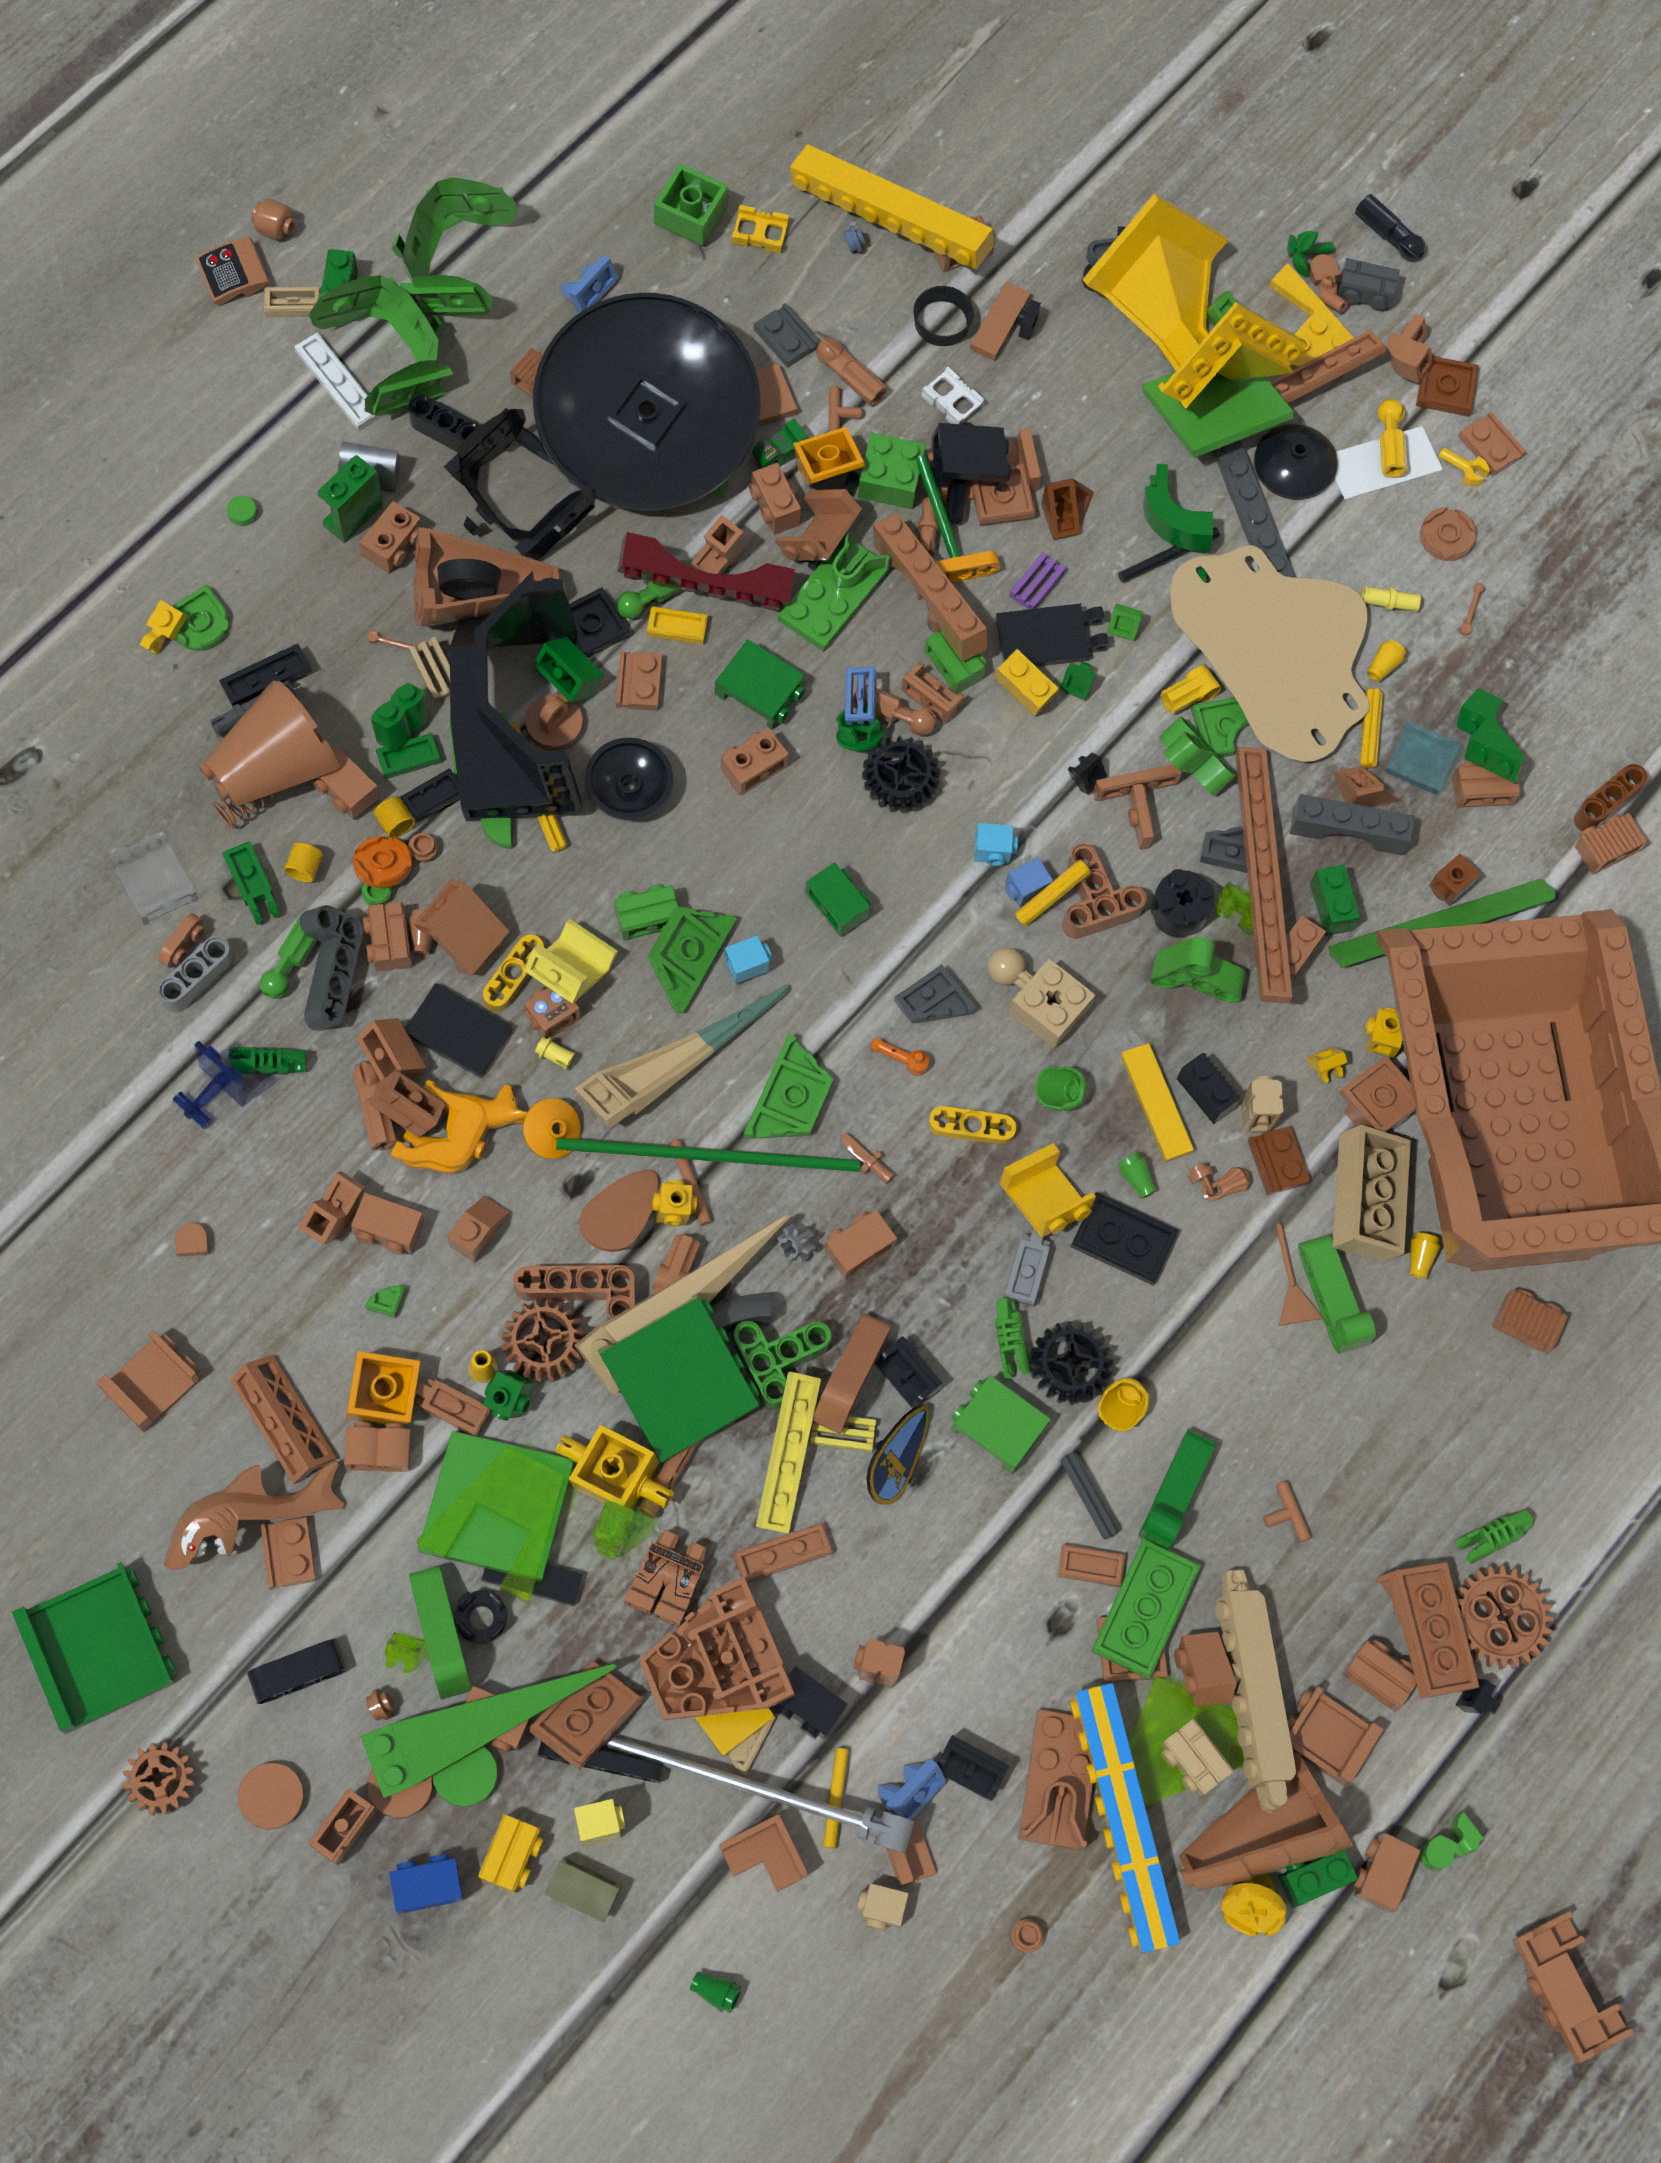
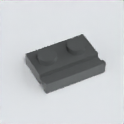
(786, 335)

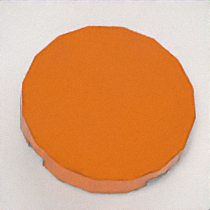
(382, 862)

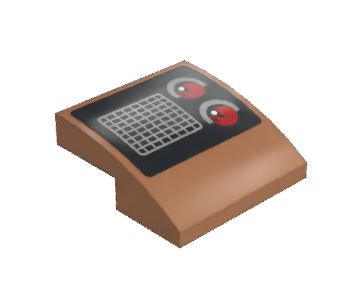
(232, 270)

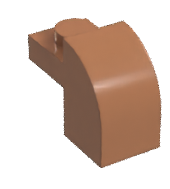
(1407, 352)
(722, 549)
(334, 1211)

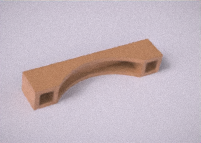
(955, 617)

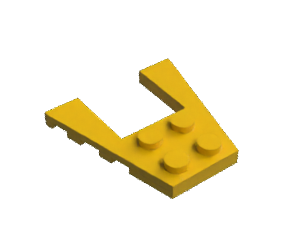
(1322, 329)

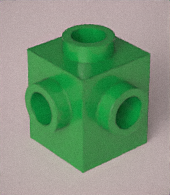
(508, 1395)

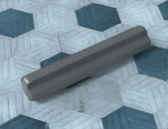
(1089, 1495)

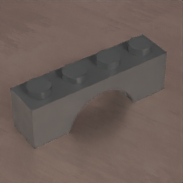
(1382, 828)

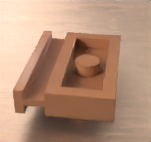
(1492, 443)
(639, 680)
(288, 1553)

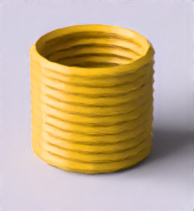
(394, 817)
(303, 862)

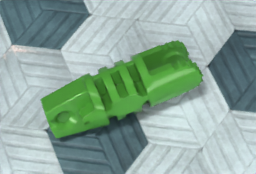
(1011, 1338)
(1495, 1535)

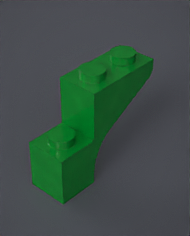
(1489, 743)

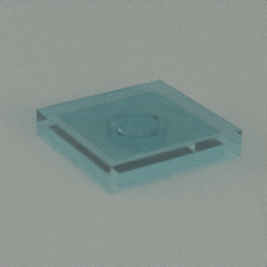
(1422, 758)

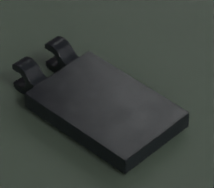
(1051, 634)

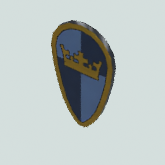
(897, 1456)

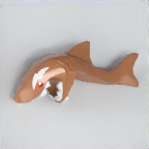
(244, 1500)

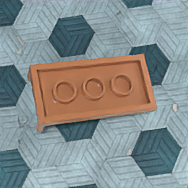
(1432, 1628)
(1056, 1784)

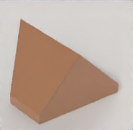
(1363, 788)

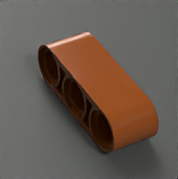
(1619, 789)

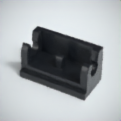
(908, 1373)
(972, 1768)

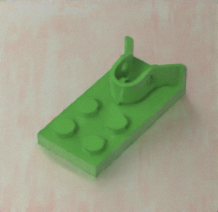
(834, 592)

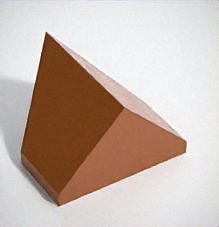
(1065, 506)

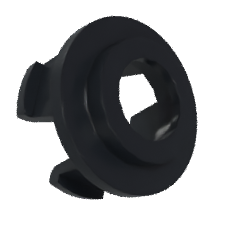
(476, 1599)

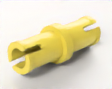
(1391, 598)

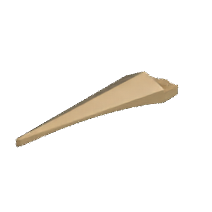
(703, 1281)

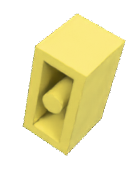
(599, 1822)

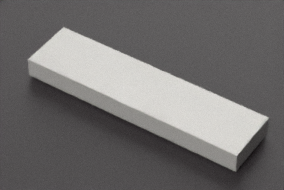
(335, 380)

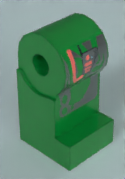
(780, 446)

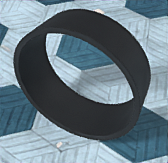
(946, 294)
(454, 571)

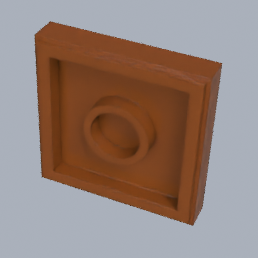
(1448, 386)

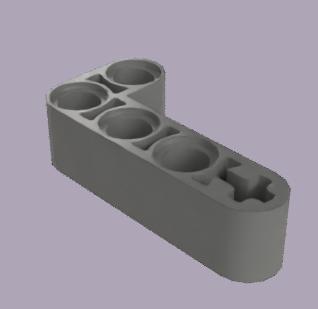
(326, 1004)

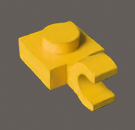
(165, 622)

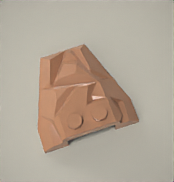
(718, 1660)

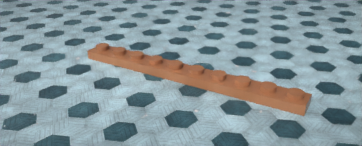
(1263, 875)

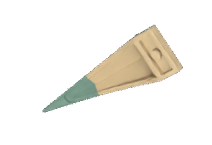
(638, 1082)

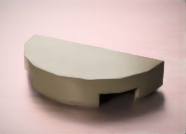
(745, 1753)

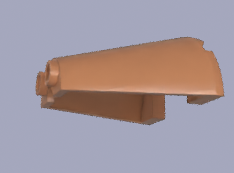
(269, 749)

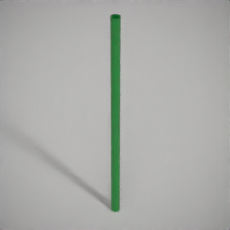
(707, 1154)

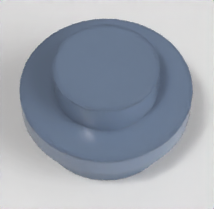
(854, 239)

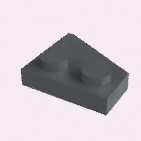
(1225, 849)

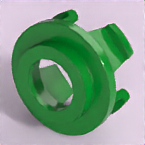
(848, 734)

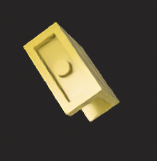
(571, 962)

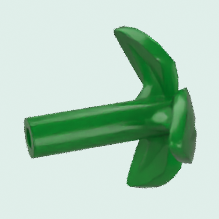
(1305, 246)

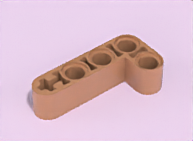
(573, 1289)
(851, 1373)

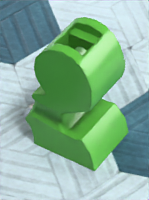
(1441, 1851)

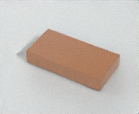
(1091, 1565)

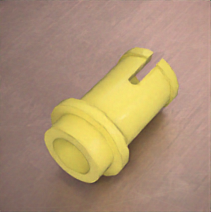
(554, 1052)

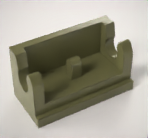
(583, 1889)

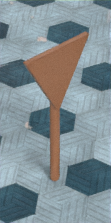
(1296, 1305)

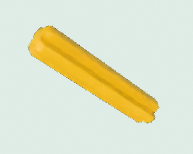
(1371, 729)
(1052, 892)

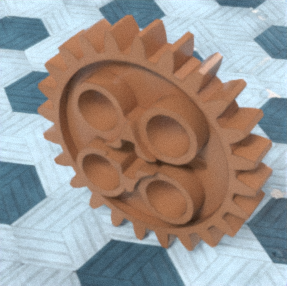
(1525, 1604)

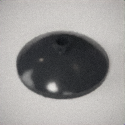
(1291, 473)
(625, 763)

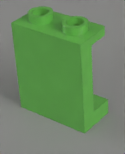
(1000, 1422)

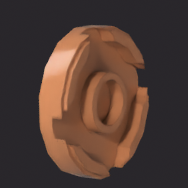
(1448, 534)
(270, 1796)
(401, 1804)

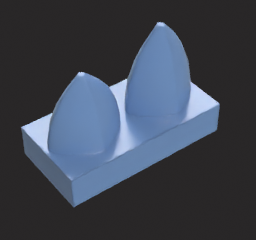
(593, 285)
(921, 1785)

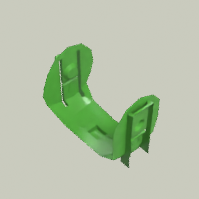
(435, 213)
(386, 300)

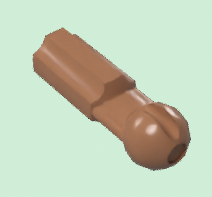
(851, 371)
(889, 708)
(378, 1126)

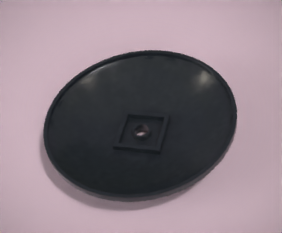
(636, 355)

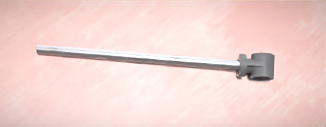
(890, 1830)

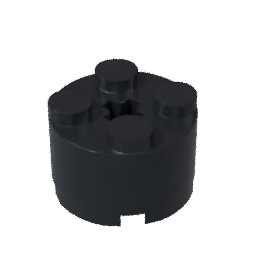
(1183, 888)

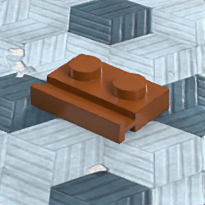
(1278, 1160)

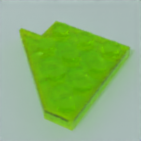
(1163, 1714)

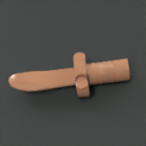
(870, 1162)

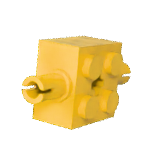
(607, 1452)

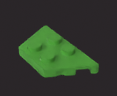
(687, 951)
(791, 1095)

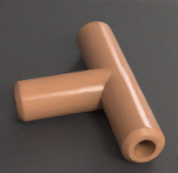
(837, 412)
(1290, 1512)

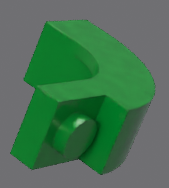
(1173, 523)

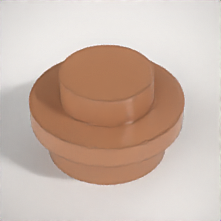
(423, 847)
(380, 1704)
(1027, 1936)

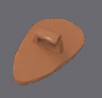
(619, 1212)

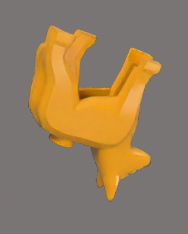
(466, 1129)

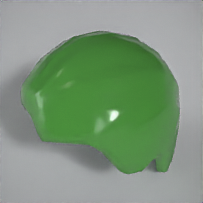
(1061, 1088)

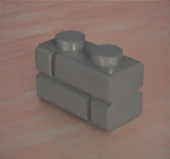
(1368, 284)

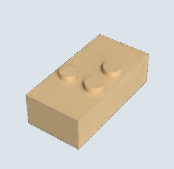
(1371, 1193)

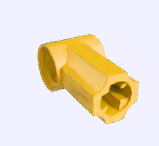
(1197, 686)

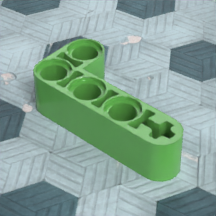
(1334, 1296)
(440, 1632)

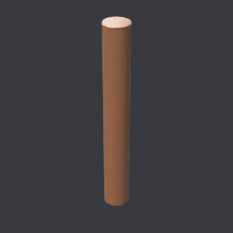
(689, 1179)

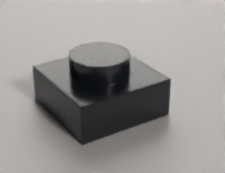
(1028, 319)

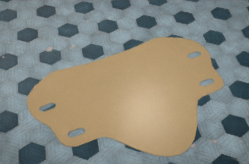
(1276, 646)

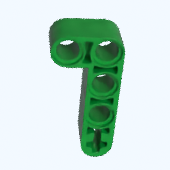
(1177, 1489)

